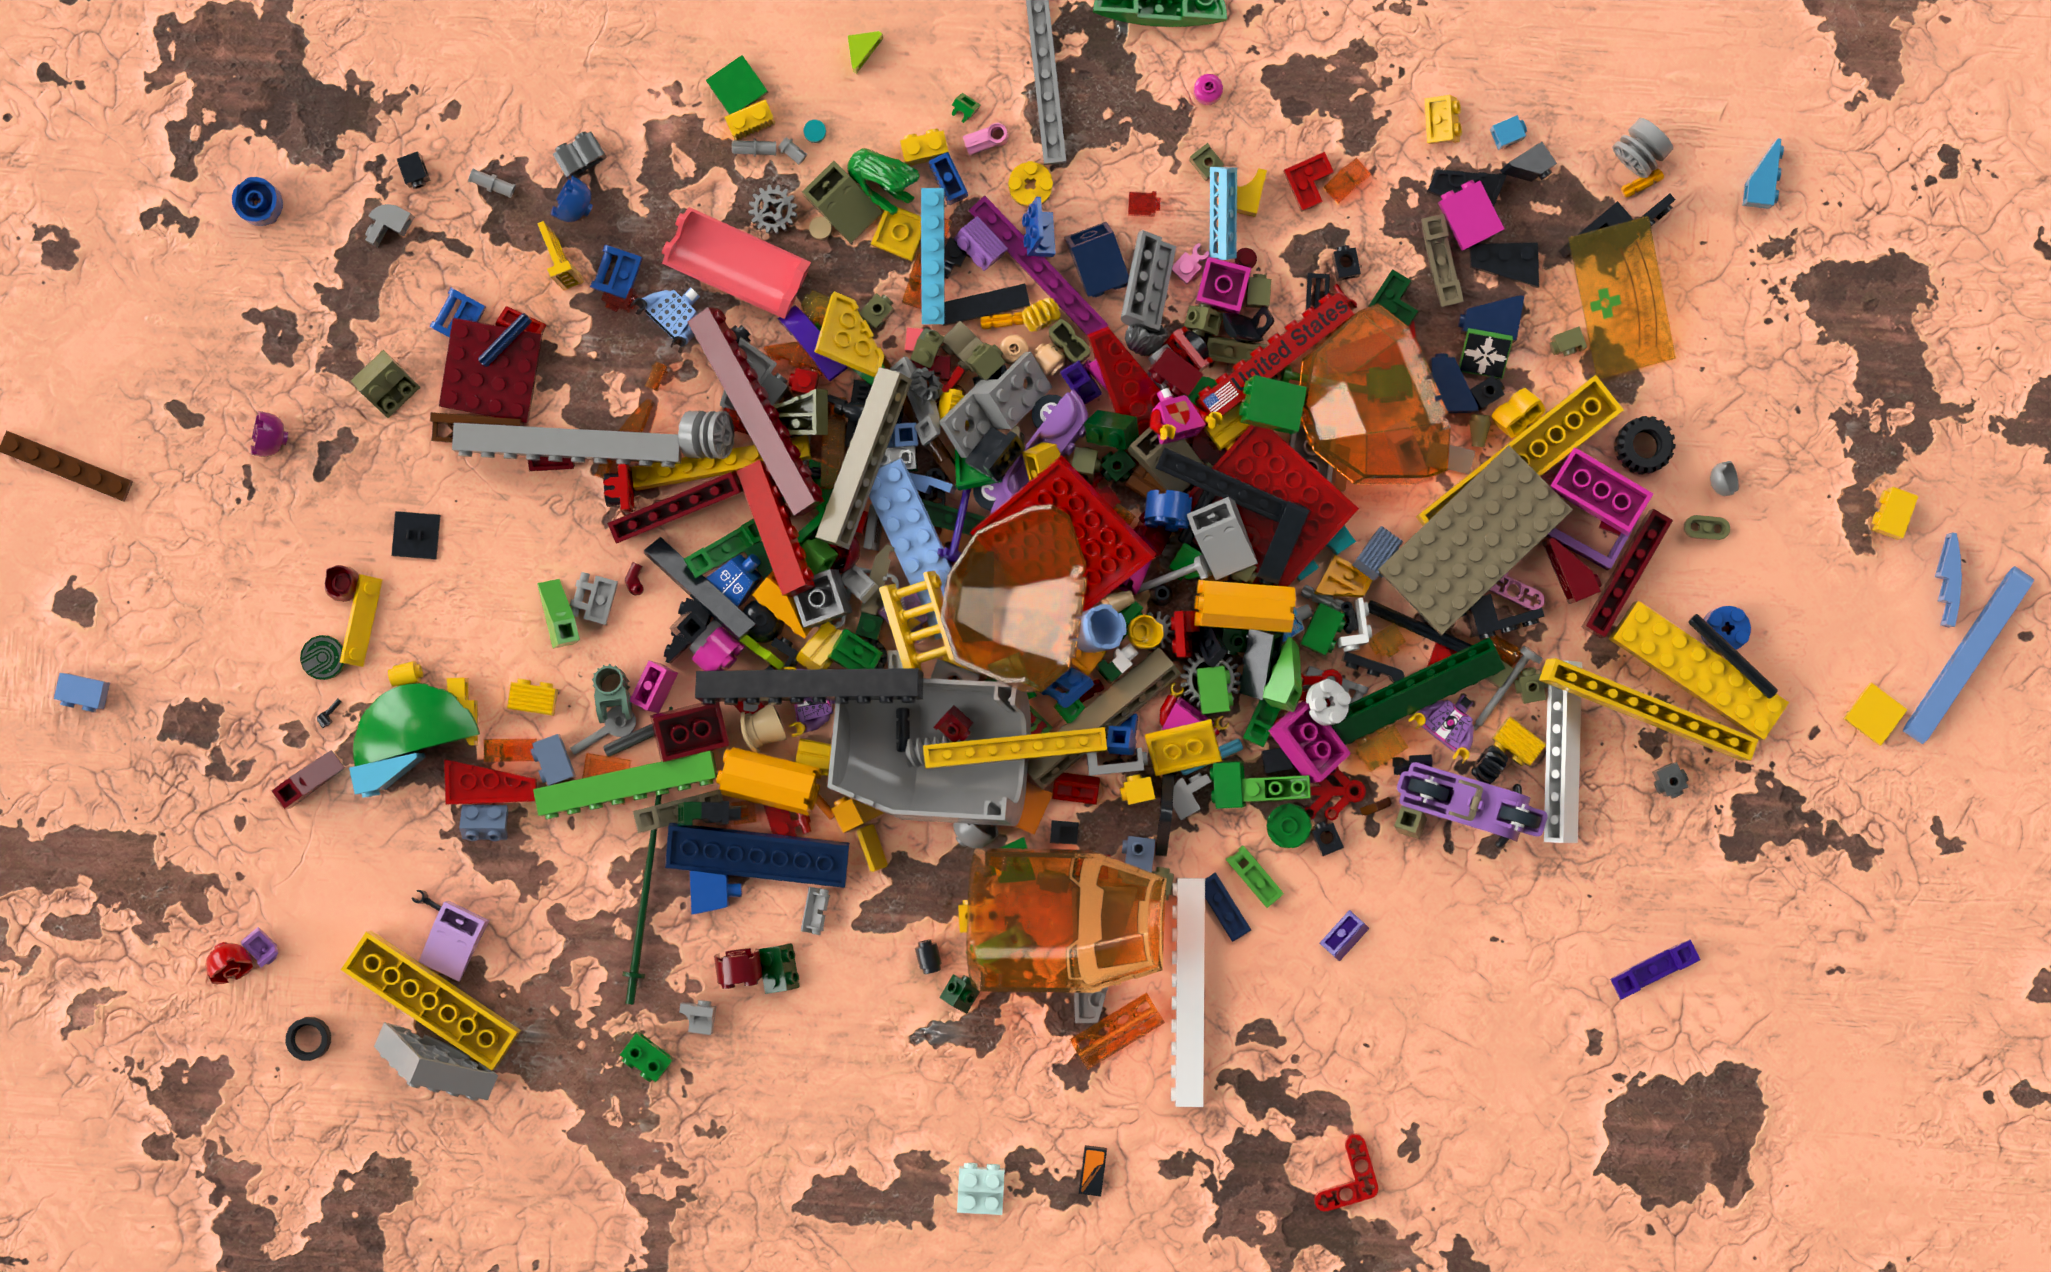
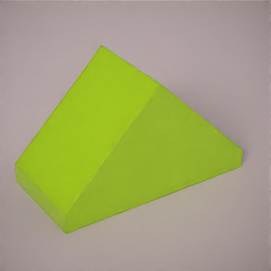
(862, 47)

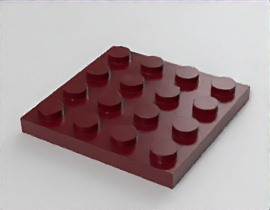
(496, 390)

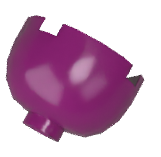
(268, 435)

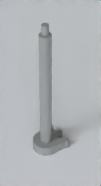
(1200, 565)
(1527, 655)

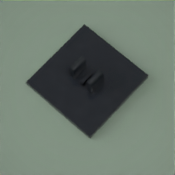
(415, 535)

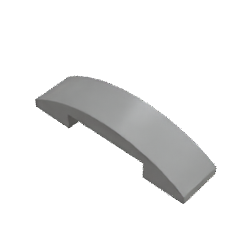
(925, 411)

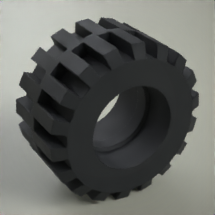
(1663, 440)

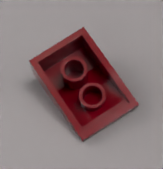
(1573, 575)

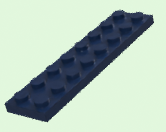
(757, 855)

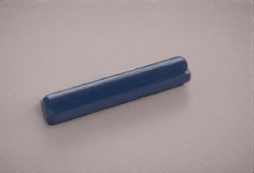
(505, 339)

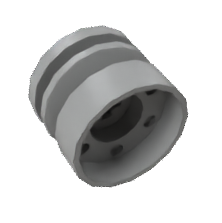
(1643, 147)
(706, 434)

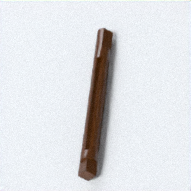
(936, 446)

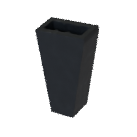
(1283, 543)

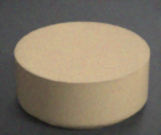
(820, 228)

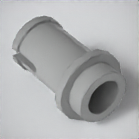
(792, 150)

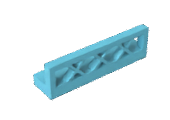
(1226, 213)

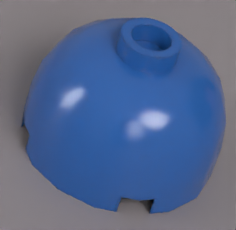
(573, 201)

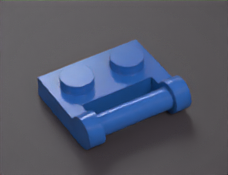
(623, 273)
(468, 310)
(1073, 683)

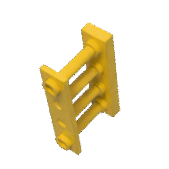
(899, 617)

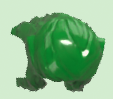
(888, 172)

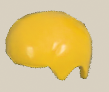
(1145, 632)

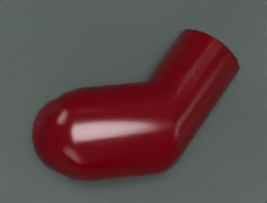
(632, 580)

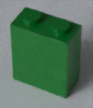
(1272, 404)

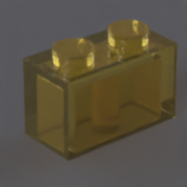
(1381, 747)

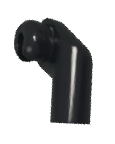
(1350, 615)

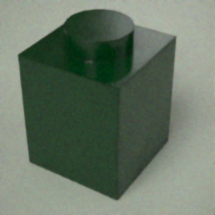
(869, 626)

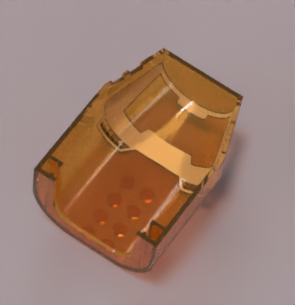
(1061, 921)

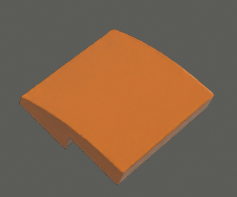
(1034, 807)

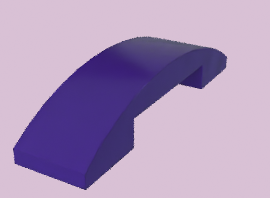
(807, 336)
(1654, 968)

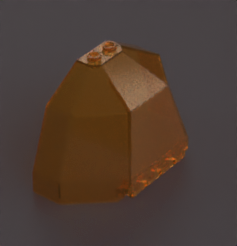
(1372, 404)
(1017, 599)

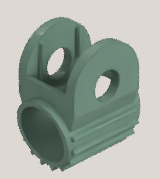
(617, 697)

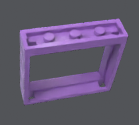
(1588, 553)

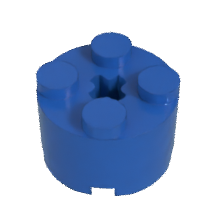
(251, 190)
(1167, 510)
(1735, 619)

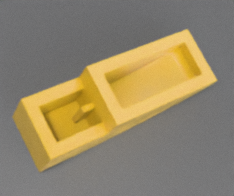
(460, 688)

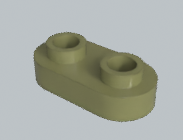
(1706, 527)

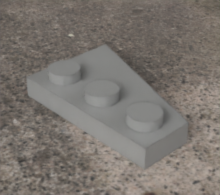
(758, 361)

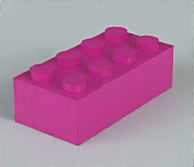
(1601, 491)

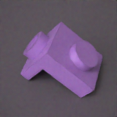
(260, 947)

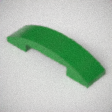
(723, 549)
(1260, 723)

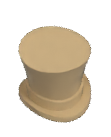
(762, 727)

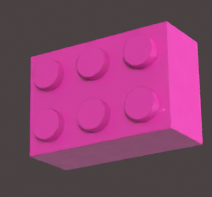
(1309, 746)

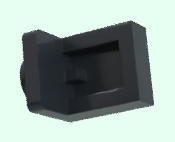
(785, 646)

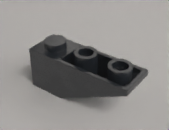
(677, 647)

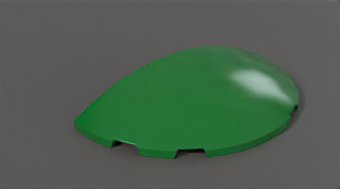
(1163, 12)
(410, 721)

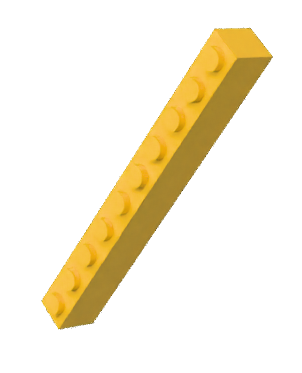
(1648, 709)

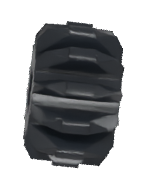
(1489, 765)

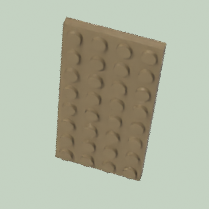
(1475, 540)

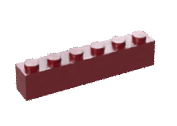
(675, 506)
(1627, 573)

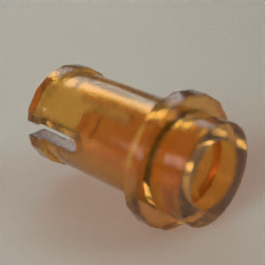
(656, 376)

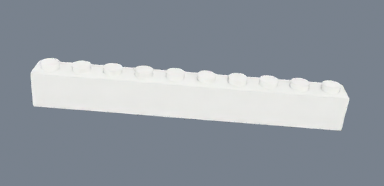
(1189, 992)

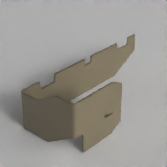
(878, 571)

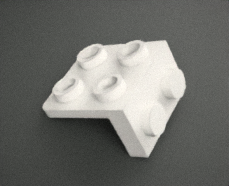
(1352, 643)

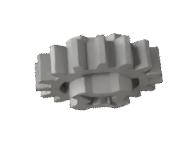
(781, 205)

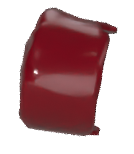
(341, 583)

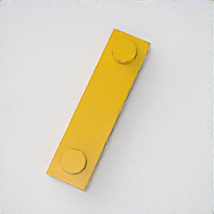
(361, 620)

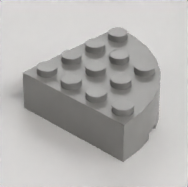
(434, 1064)

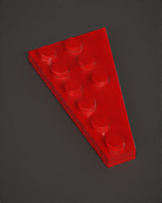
(1125, 380)

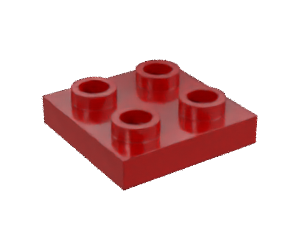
(1184, 625)

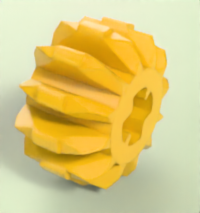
(1041, 314)

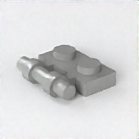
(600, 599)

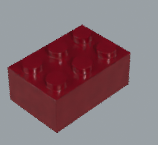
(689, 730)

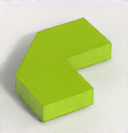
(762, 652)

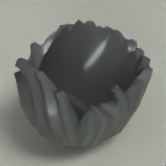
(1143, 340)

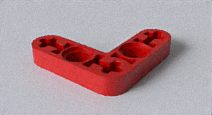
(1355, 1185)

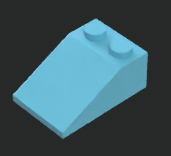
(379, 775)

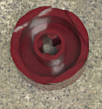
(738, 967)

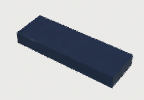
(1225, 908)

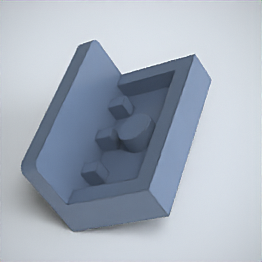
(484, 822)

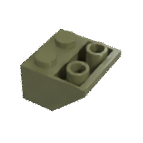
(385, 384)

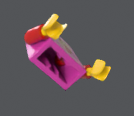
(1179, 418)
(1179, 713)

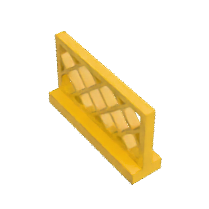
(562, 272)

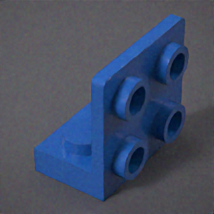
(1039, 231)

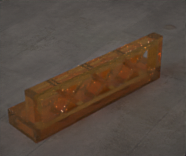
(1119, 1034)

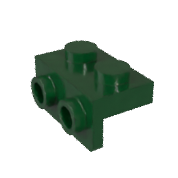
(779, 968)

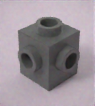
(1663, 778)

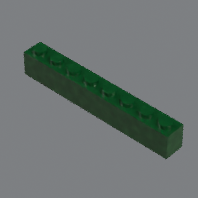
(1419, 690)

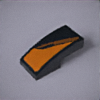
(1092, 1170)

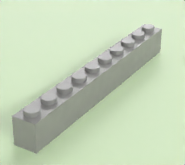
(566, 443)

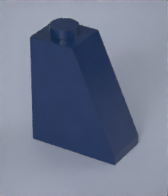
(1494, 317)
(1451, 385)

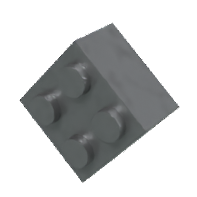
(824, 601)

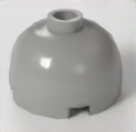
(975, 834)

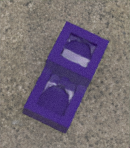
(1081, 381)

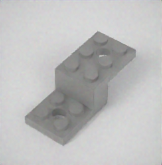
(995, 404)

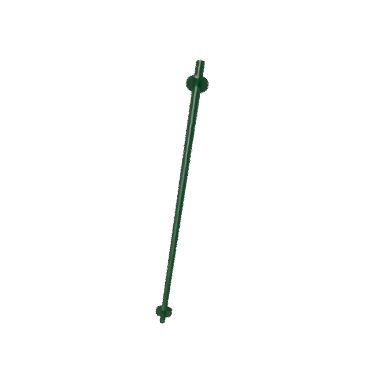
(634, 973)

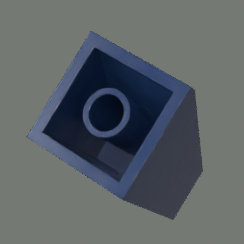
(1097, 259)

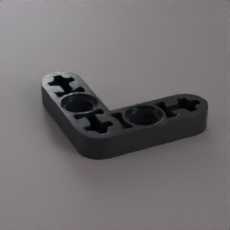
(1165, 817)

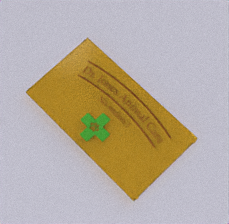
(1622, 297)

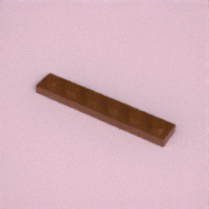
(65, 466)

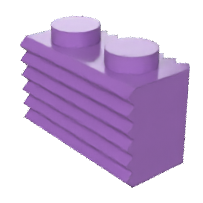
(980, 243)

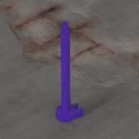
(953, 554)

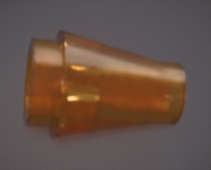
(1508, 652)

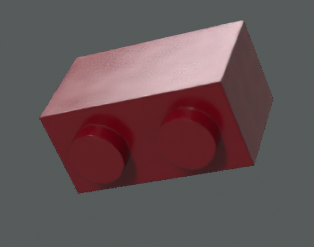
(1175, 373)

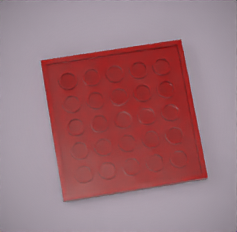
(1275, 467)
(1106, 540)

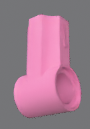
(983, 140)

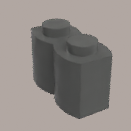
(579, 154)

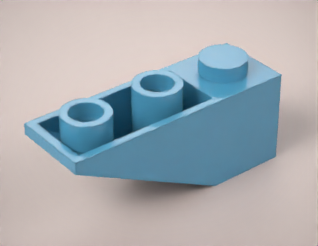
(1761, 185)

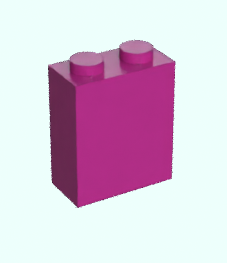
(1470, 214)

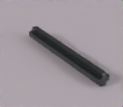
(1416, 626)
(1733, 656)

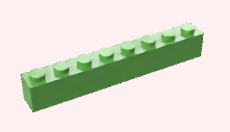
(626, 783)

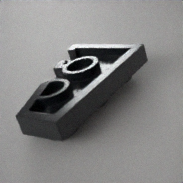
(1448, 180)
(1508, 260)

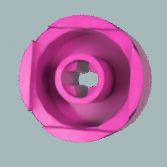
(718, 651)

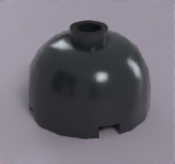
(766, 624)

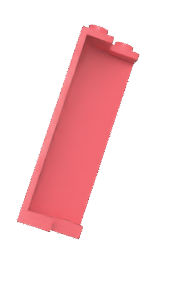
(735, 262)

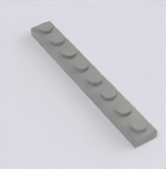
(1046, 82)

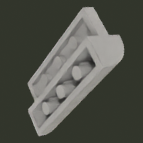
(1148, 282)

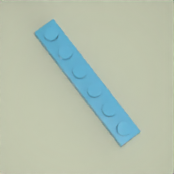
(933, 255)

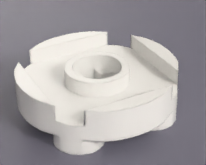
(1338, 700)

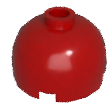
(226, 962)

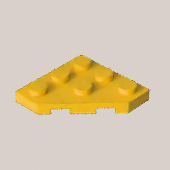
(848, 337)

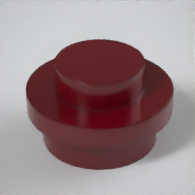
(1246, 257)

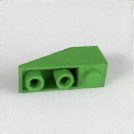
(558, 614)
(1285, 682)
(1276, 788)

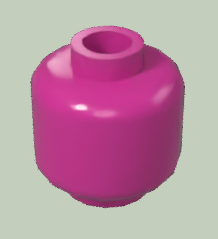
(1206, 82)

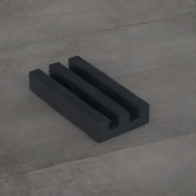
(1317, 288)

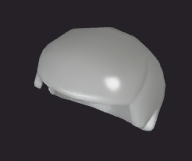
(1724, 479)

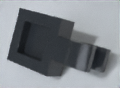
(953, 256)
(1401, 765)

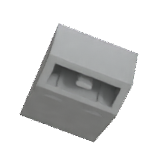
(1222, 538)

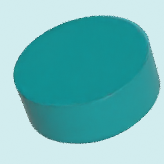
(814, 131)

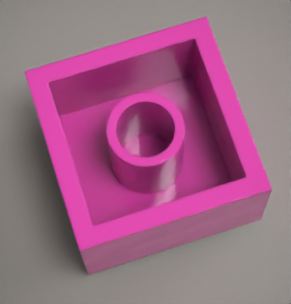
(1223, 285)

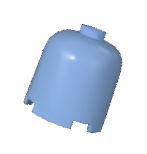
(1100, 629)

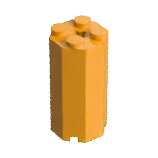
(1245, 606)
(769, 781)

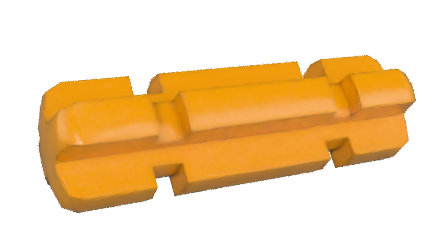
(1642, 183)
(1001, 320)

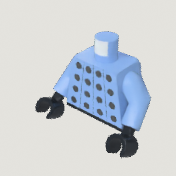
(671, 313)

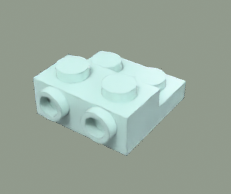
(980, 1189)

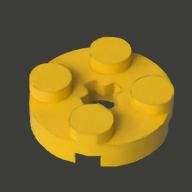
(1031, 171)

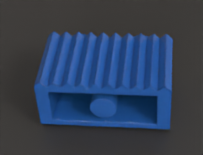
(948, 178)

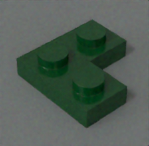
(1390, 297)

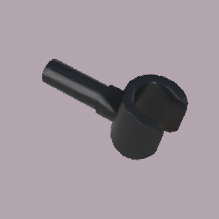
(323, 718)
(426, 900)

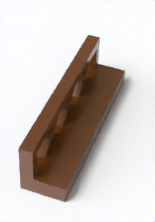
(450, 419)

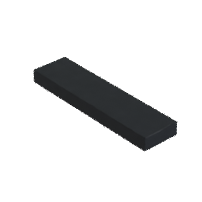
(986, 304)

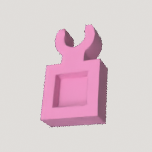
(1187, 266)

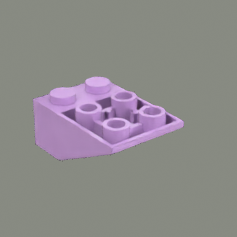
(453, 940)

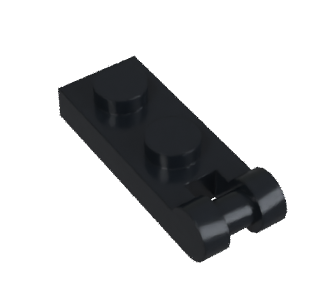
(1210, 644)
(1373, 668)

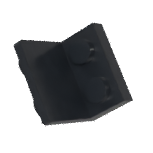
(995, 453)

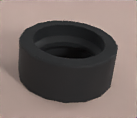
(325, 1041)

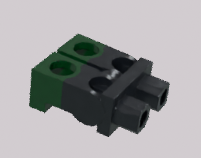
(708, 812)

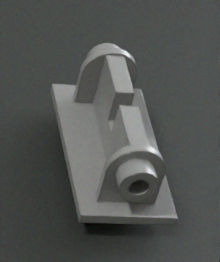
(816, 903)

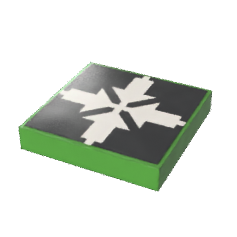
(1485, 353)

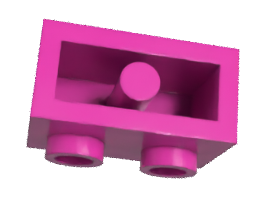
(653, 686)

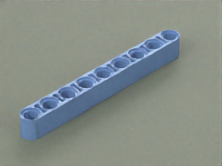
(1968, 655)

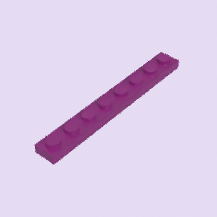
(1039, 268)

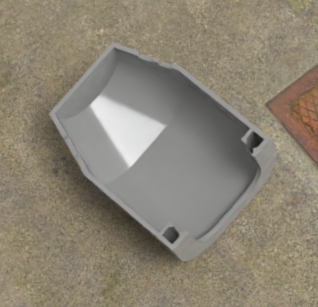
(876, 774)

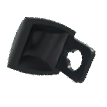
(1245, 328)

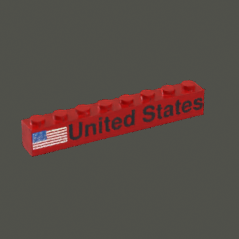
(1277, 354)

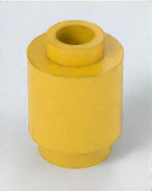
(405, 674)

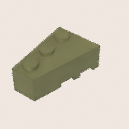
(805, 413)

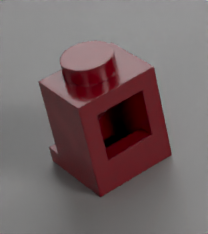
(954, 725)

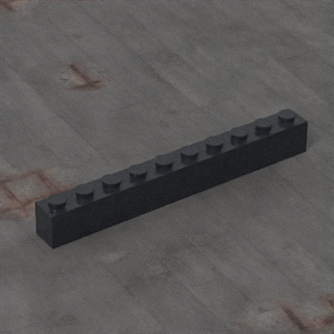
(809, 685)

